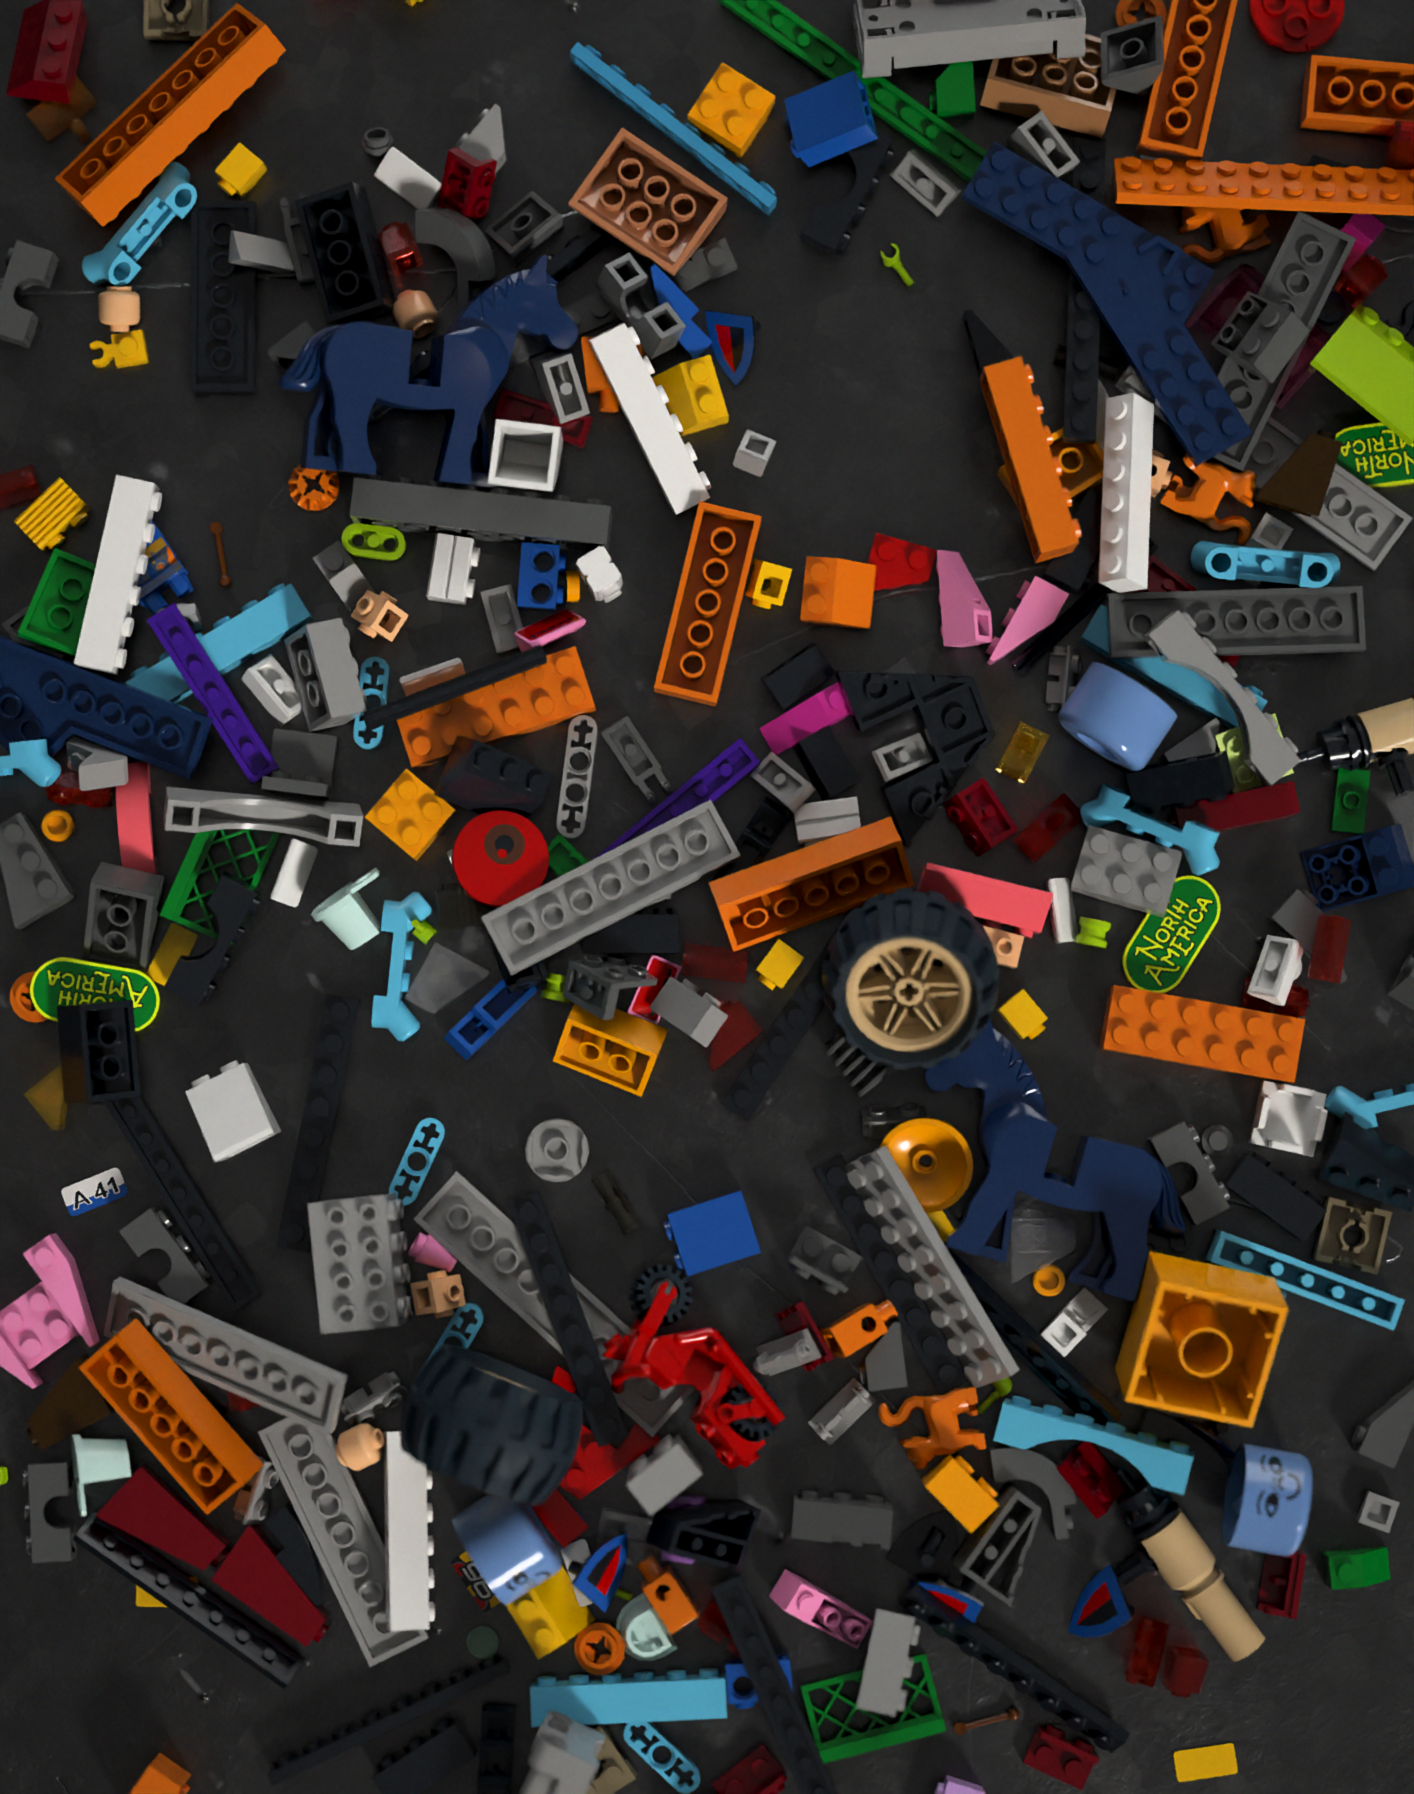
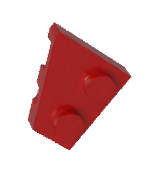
(900, 562)

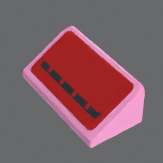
(548, 629)
(645, 995)

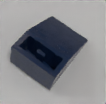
(1359, 868)

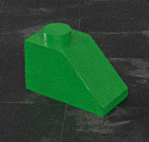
(954, 93)
(1355, 1567)

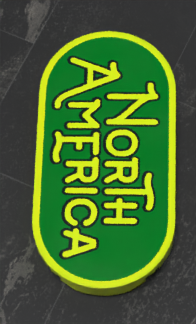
(1376, 456)
(1167, 946)
(80, 981)

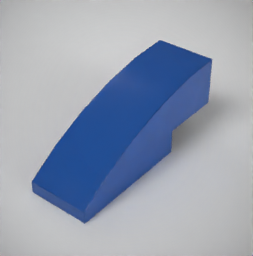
(693, 339)
(486, 1018)

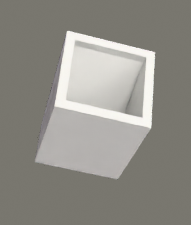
(526, 455)
(231, 1111)

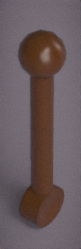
(216, 529)
(961, 1727)

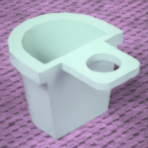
(348, 913)
(97, 1461)
(644, 1631)

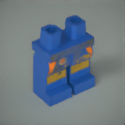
(162, 572)

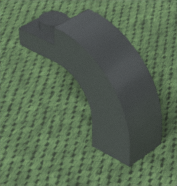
(463, 243)
(1031, 1465)

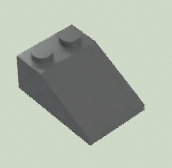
(122, 916)

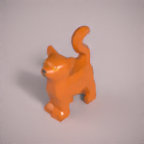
(1228, 232)
(1205, 494)
(942, 1423)

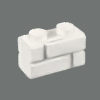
(451, 569)
(600, 574)
(825, 820)

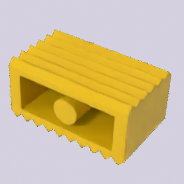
(53, 516)

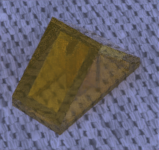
(1022, 752)
(48, 1099)

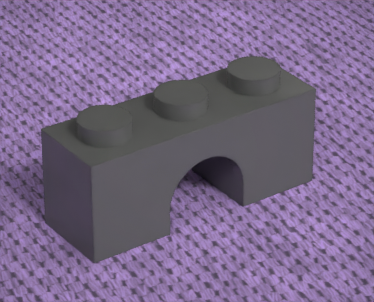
(26, 267)
(624, 289)
(1204, 1196)
(154, 1231)
(48, 1539)

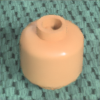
(119, 307)
(415, 313)
(360, 1446)

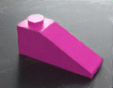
(805, 719)

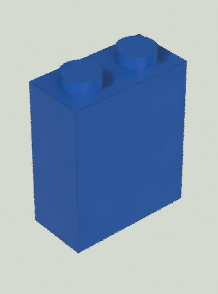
(830, 119)
(712, 1233)

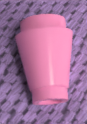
(431, 1253)

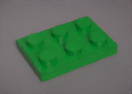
(59, 604)

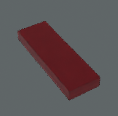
(526, 409)

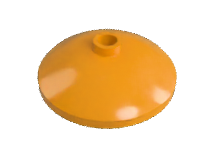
(951, 1167)

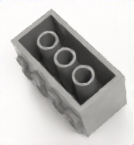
(360, 1263)

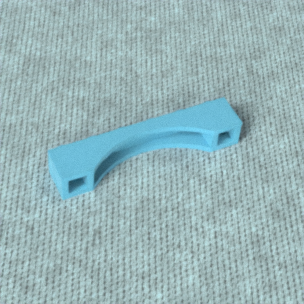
(1161, 1463)

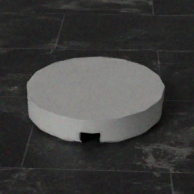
(557, 1150)

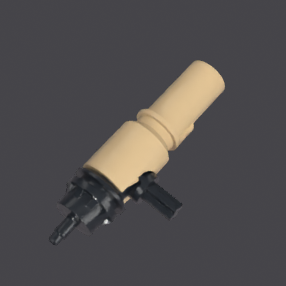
(1368, 737)
(1185, 1563)

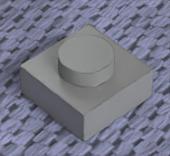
(1377, 1511)

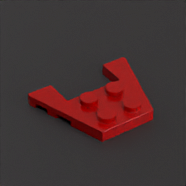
(597, 1464)

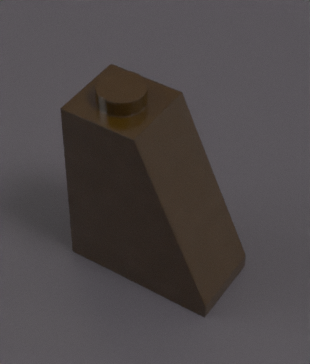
(1303, 477)
(67, 1408)

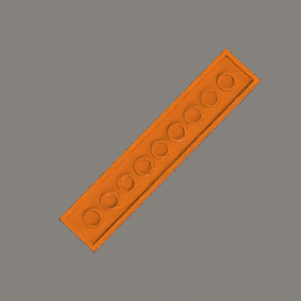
(1263, 186)

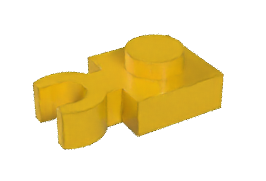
(126, 350)

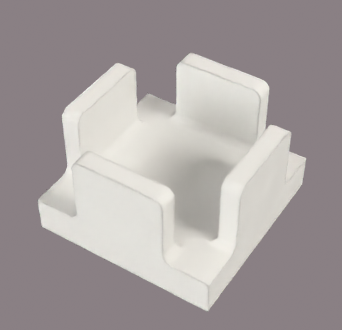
(1288, 1118)

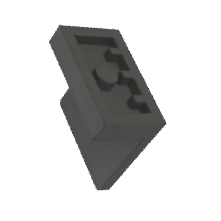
(303, 764)
(597, 980)
(824, 1259)

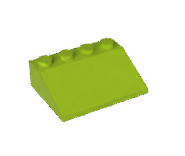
(1373, 368)

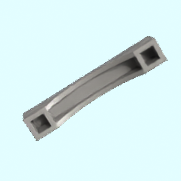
(1264, 748)
(213, 810)

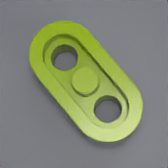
(374, 541)

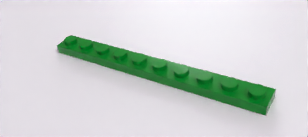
(884, 97)

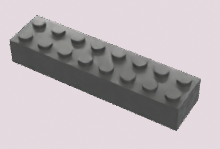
(481, 514)

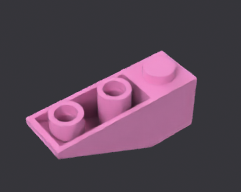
(963, 608)
(1034, 614)
(820, 1609)

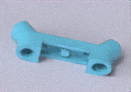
(118, 258)
(1265, 564)
(32, 760)
(1195, 838)
(390, 1010)
(1364, 1111)

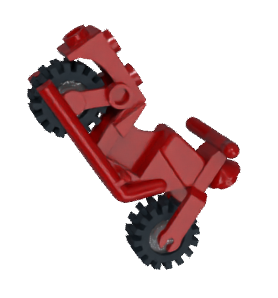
(698, 1360)

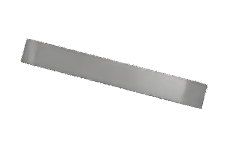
(579, 777)

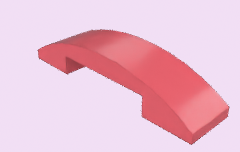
(135, 820)

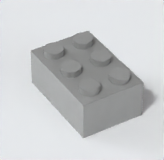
(325, 674)
(1126, 871)
(663, 1473)
(888, 1663)

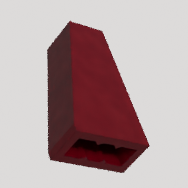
(1241, 808)
(164, 1519)
(266, 1587)

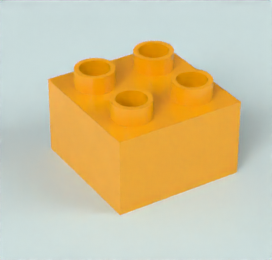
(1200, 1339)

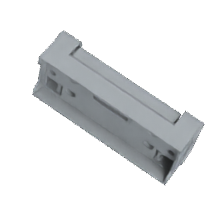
(963, 31)
(562, 1757)

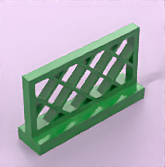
(192, 867)
(879, 1737)

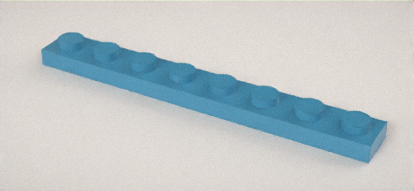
(664, 120)

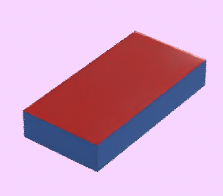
(560, 1518)

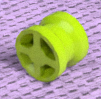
(1093, 932)
(554, 988)

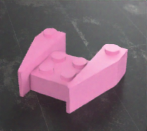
(46, 1314)

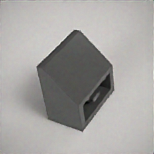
(1260, 336)

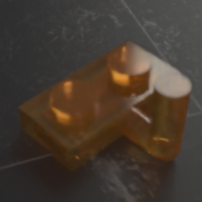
(54, 117)

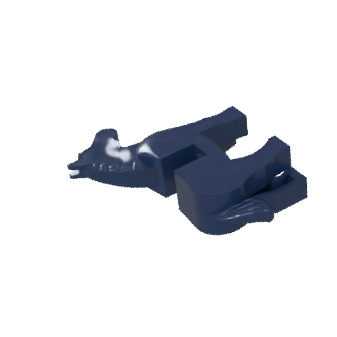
(372, 363)
(1110, 1179)

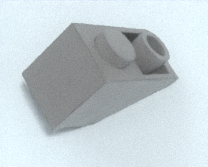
(487, 137)

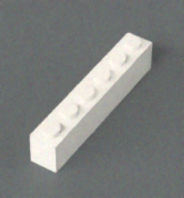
(649, 418)
(1126, 493)
(117, 575)
(406, 1539)

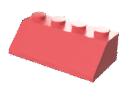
(990, 899)

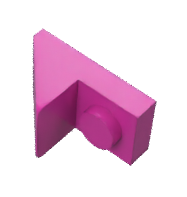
(1365, 229)

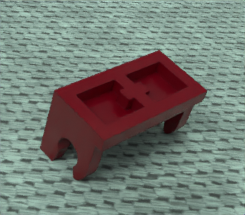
(797, 1318)
(1281, 1584)

